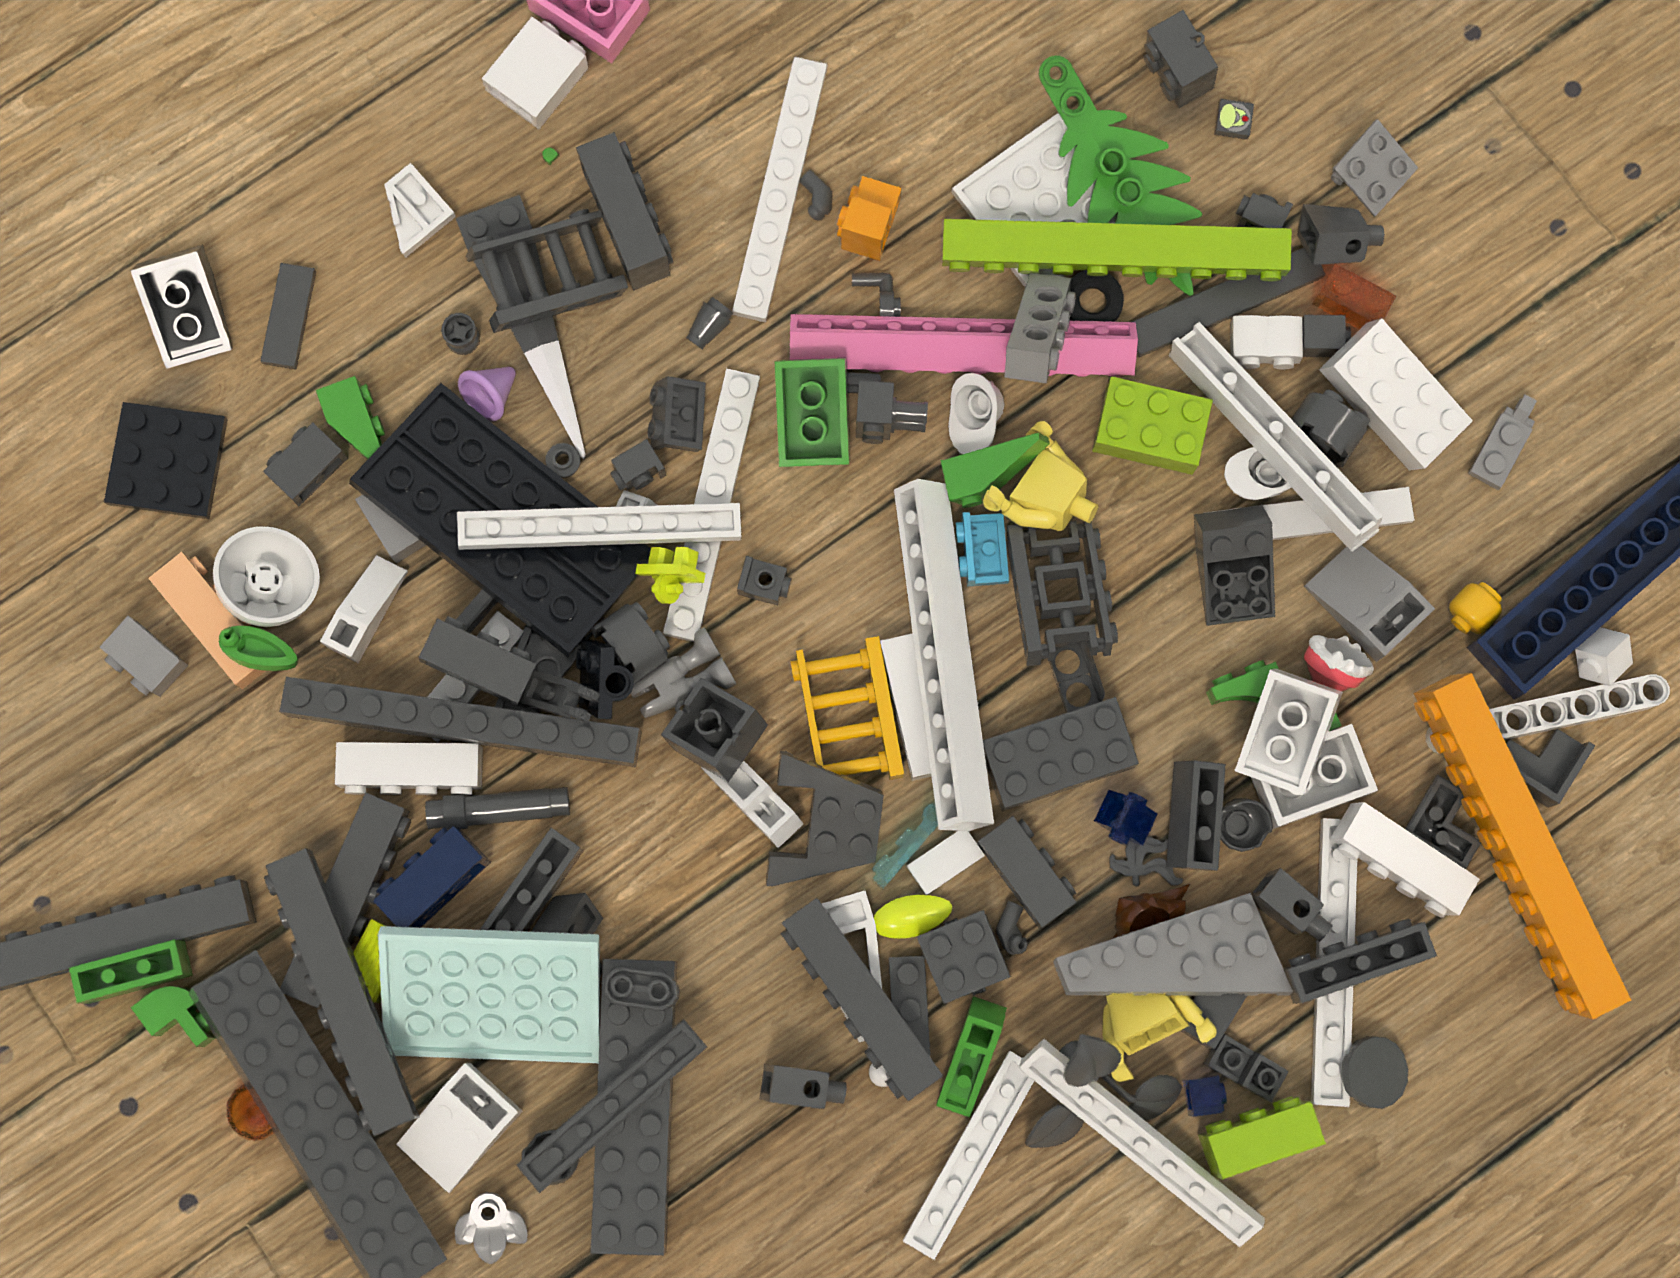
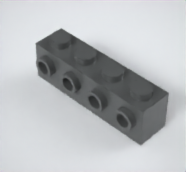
(1360, 962)

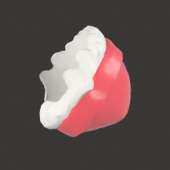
(1337, 662)

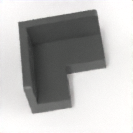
(1555, 767)
(570, 915)

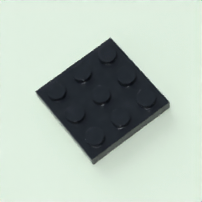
(166, 460)

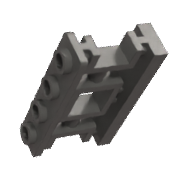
(1033, 593)

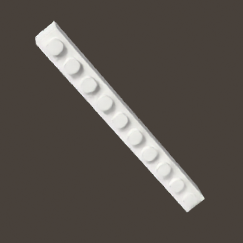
(943, 656)

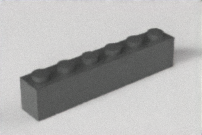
(356, 877)
(862, 1000)

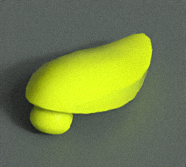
(911, 916)

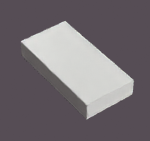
(945, 861)

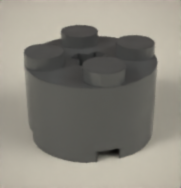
(1331, 425)
(633, 640)

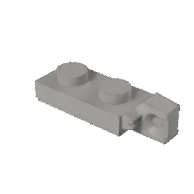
(1504, 444)

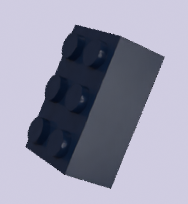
(431, 879)

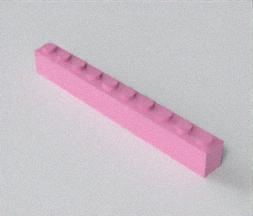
(955, 344)

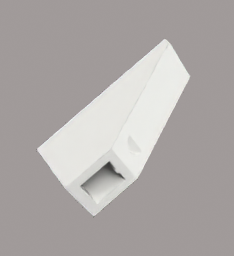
(363, 609)

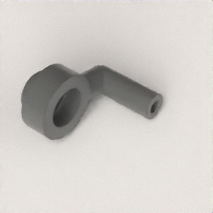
(888, 304)

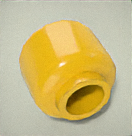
(1475, 608)

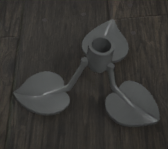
(1088, 1061)

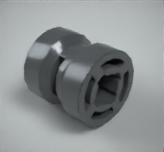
(456, 327)

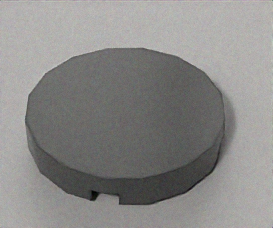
(1375, 1072)

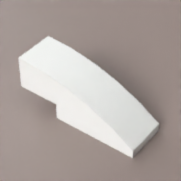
(759, 803)

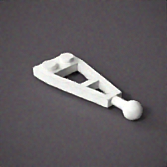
(852, 914)

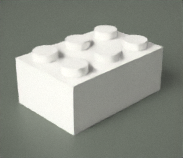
(1337, 778)

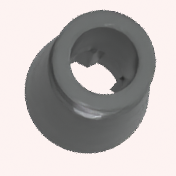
(709, 322)

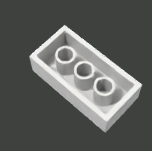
(1396, 394)

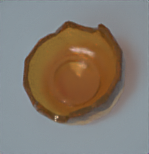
(246, 1116)

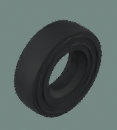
(1108, 286)

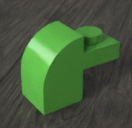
(169, 1006)

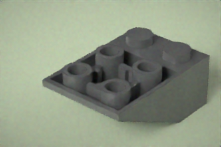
(1235, 564)

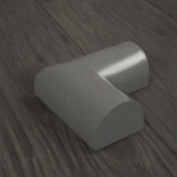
(1433, 823)

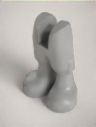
(671, 678)

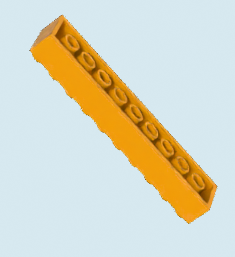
(1521, 846)

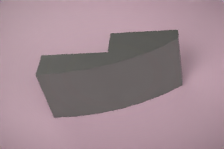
(1246, 1068)

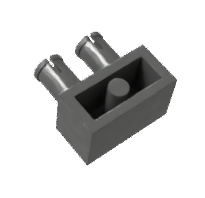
(881, 414)

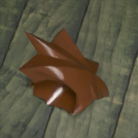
(1148, 910)

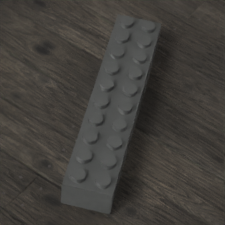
(315, 1122)

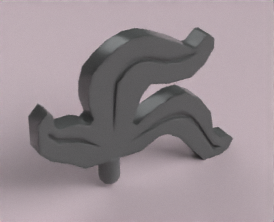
(1135, 855)

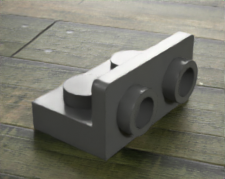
(677, 414)

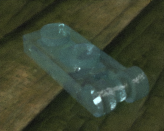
(909, 843)

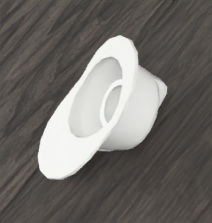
(974, 412)
(1252, 476)

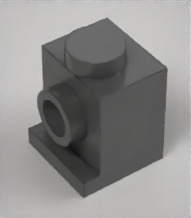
(1262, 212)
(636, 467)
(751, 588)

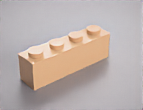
(199, 607)

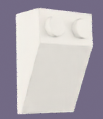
(1288, 731)

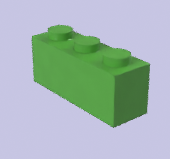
(130, 971)

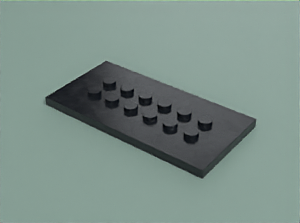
(458, 461)

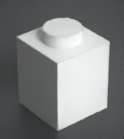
(1604, 656)

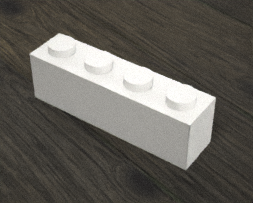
(906, 696)
(408, 767)
(1404, 859)

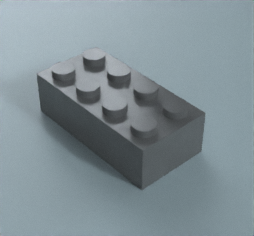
(626, 216)
(1059, 754)

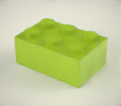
(1152, 425)
(1261, 1137)

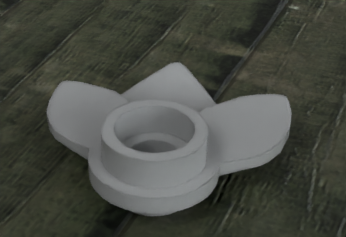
(490, 1232)

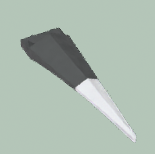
(536, 338)

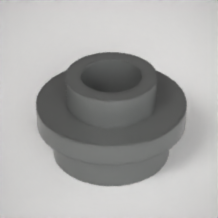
(569, 468)

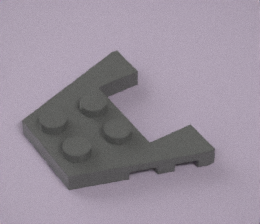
(841, 823)

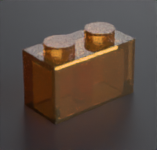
(1354, 297)

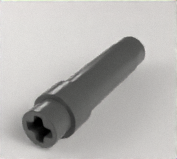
(496, 808)

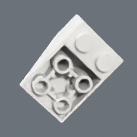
(458, 1126)

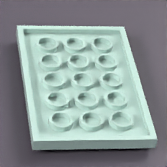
(490, 994)

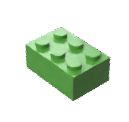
(812, 412)

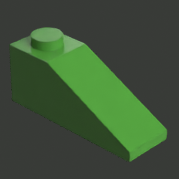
(975, 472)
(972, 1056)

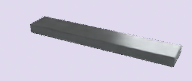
(1221, 304)
(611, 1106)

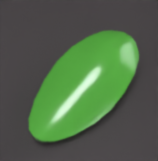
(257, 649)

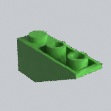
(349, 415)

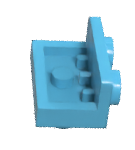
(984, 549)

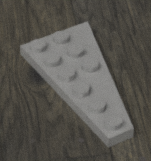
(1191, 955)

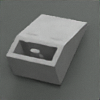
(1369, 600)

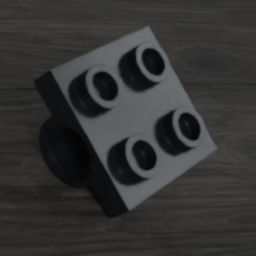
(596, 664)

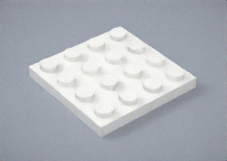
(1026, 184)

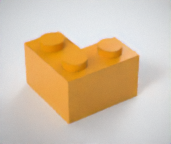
(868, 218)

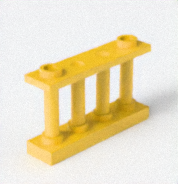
(874, 692)

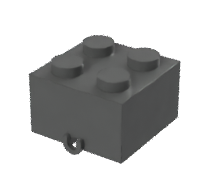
(1179, 59)
(714, 729)
(964, 956)

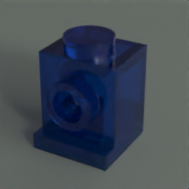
(1204, 1096)

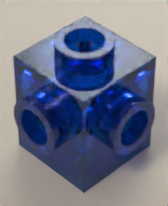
(1126, 817)

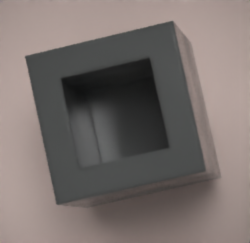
(1324, 334)

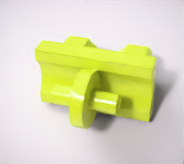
(669, 575)

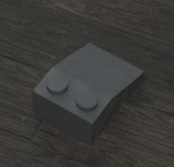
(183, 306)

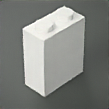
(536, 71)

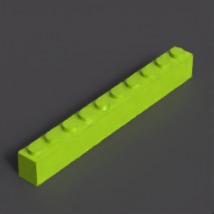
(1117, 248)

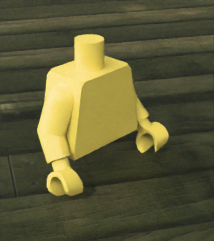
(1048, 492)
(1142, 1020)

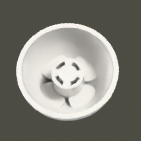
(275, 563)

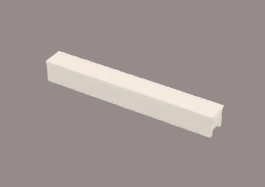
(1276, 437)

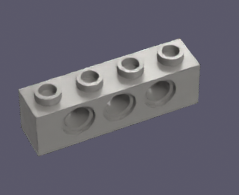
(1039, 328)

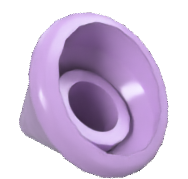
(487, 390)

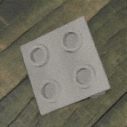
(1374, 168)

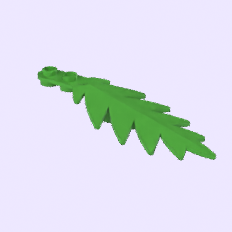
(1105, 156)

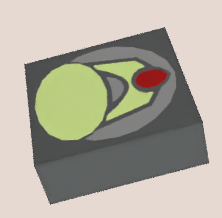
(1234, 119)

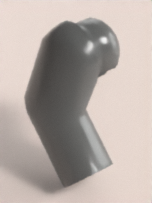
(820, 193)
(1008, 930)

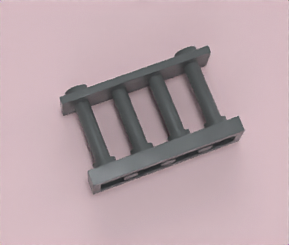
(540, 303)

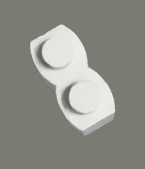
(1266, 340)

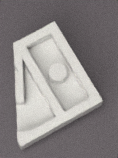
(415, 209)

